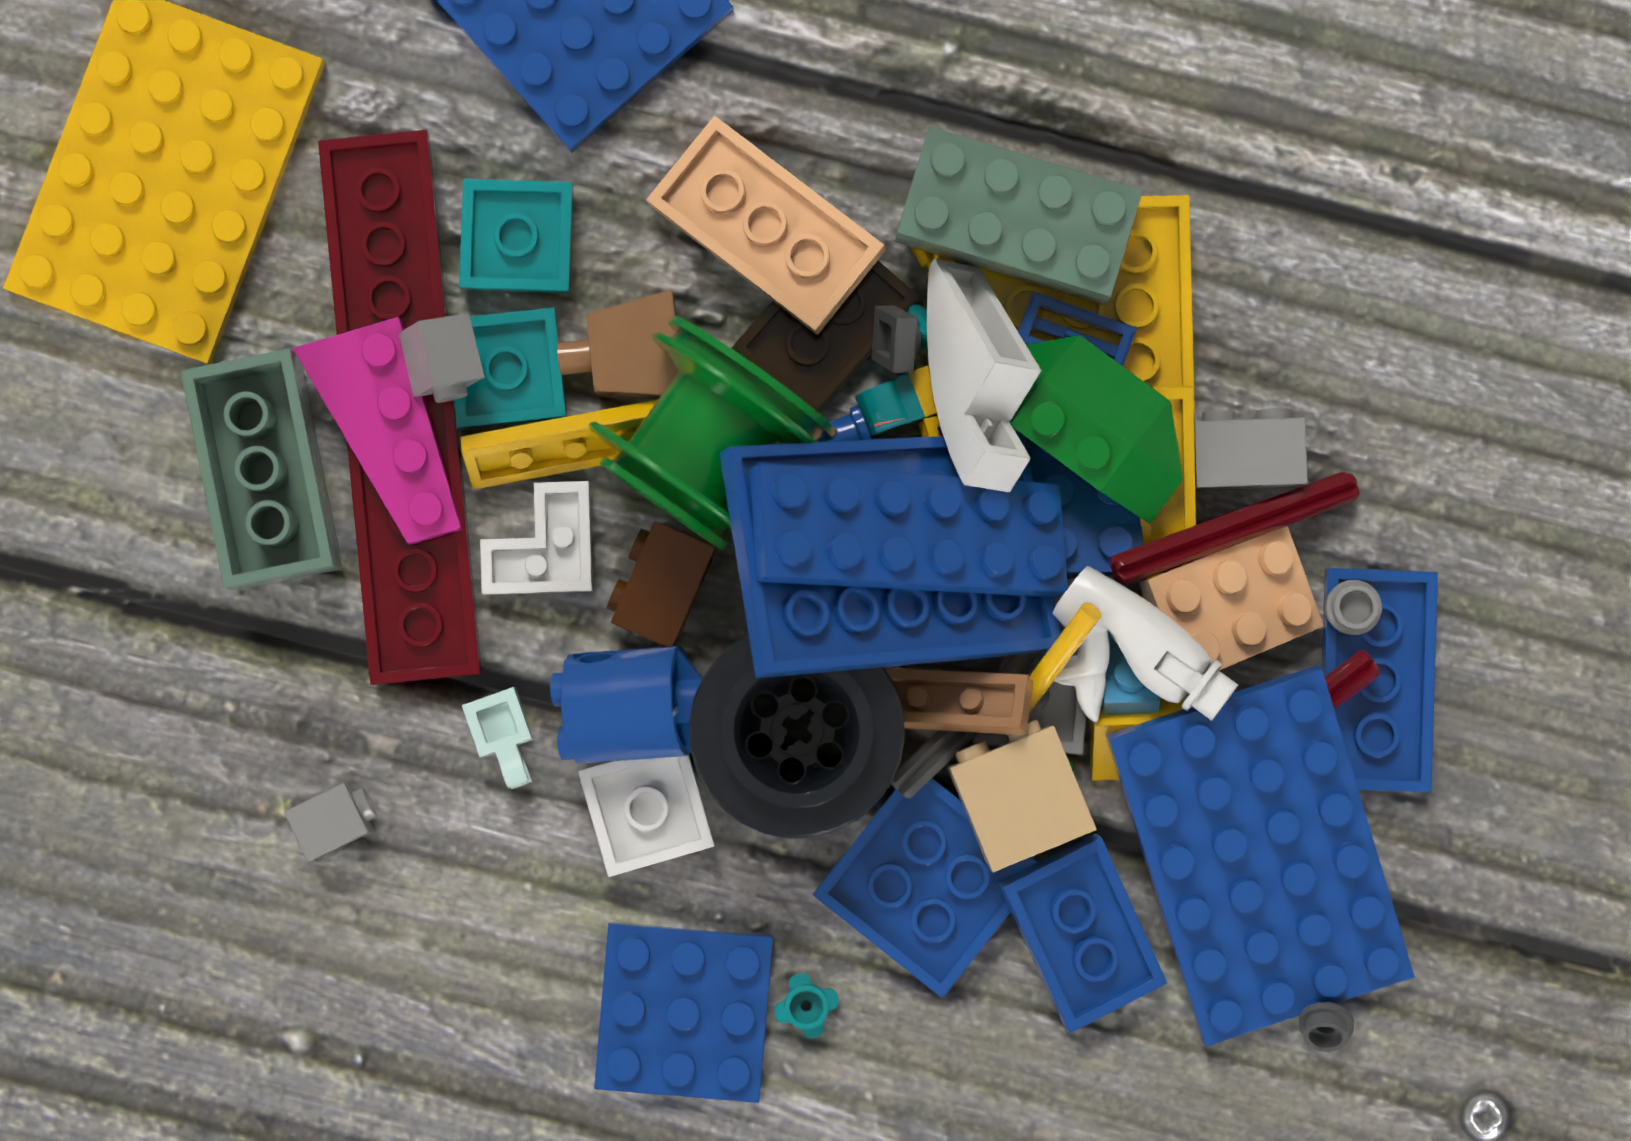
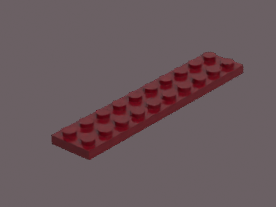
(384, 268)

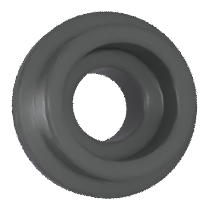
(1326, 1026)

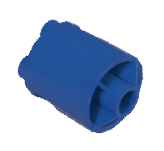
(625, 704)

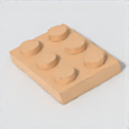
(1239, 597)

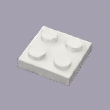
(645, 811)

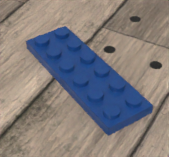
(905, 531)

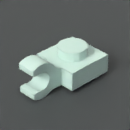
(499, 729)

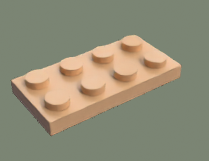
(766, 225)

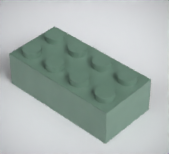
(1018, 216)
(261, 469)

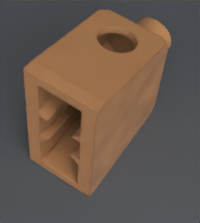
(622, 349)

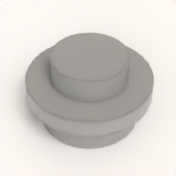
(1353, 607)

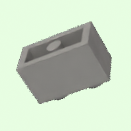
(1250, 451)

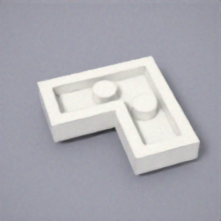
(557, 556)

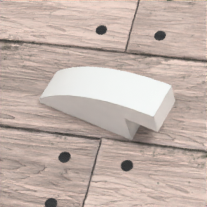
(976, 375)

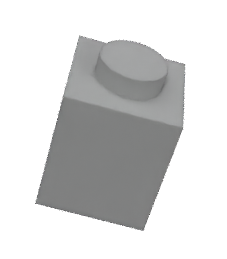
(441, 357)
(331, 820)

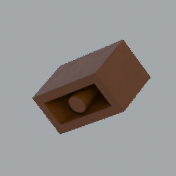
(662, 584)

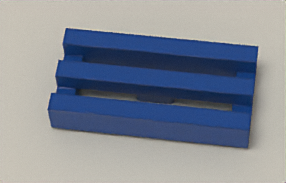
(1078, 314)

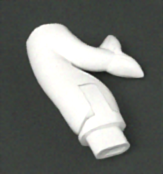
(1153, 644)

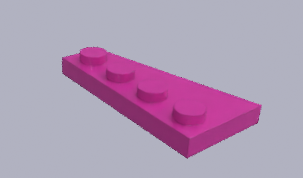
(388, 429)

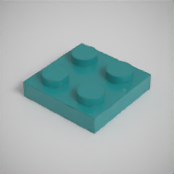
(516, 236)
(518, 370)

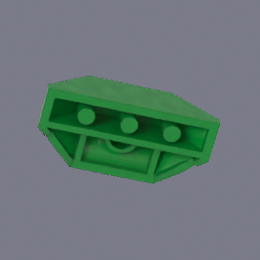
(1102, 424)

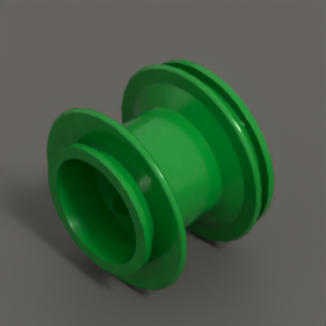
(706, 408)

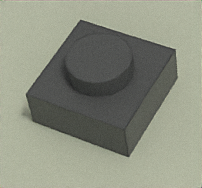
(895, 338)

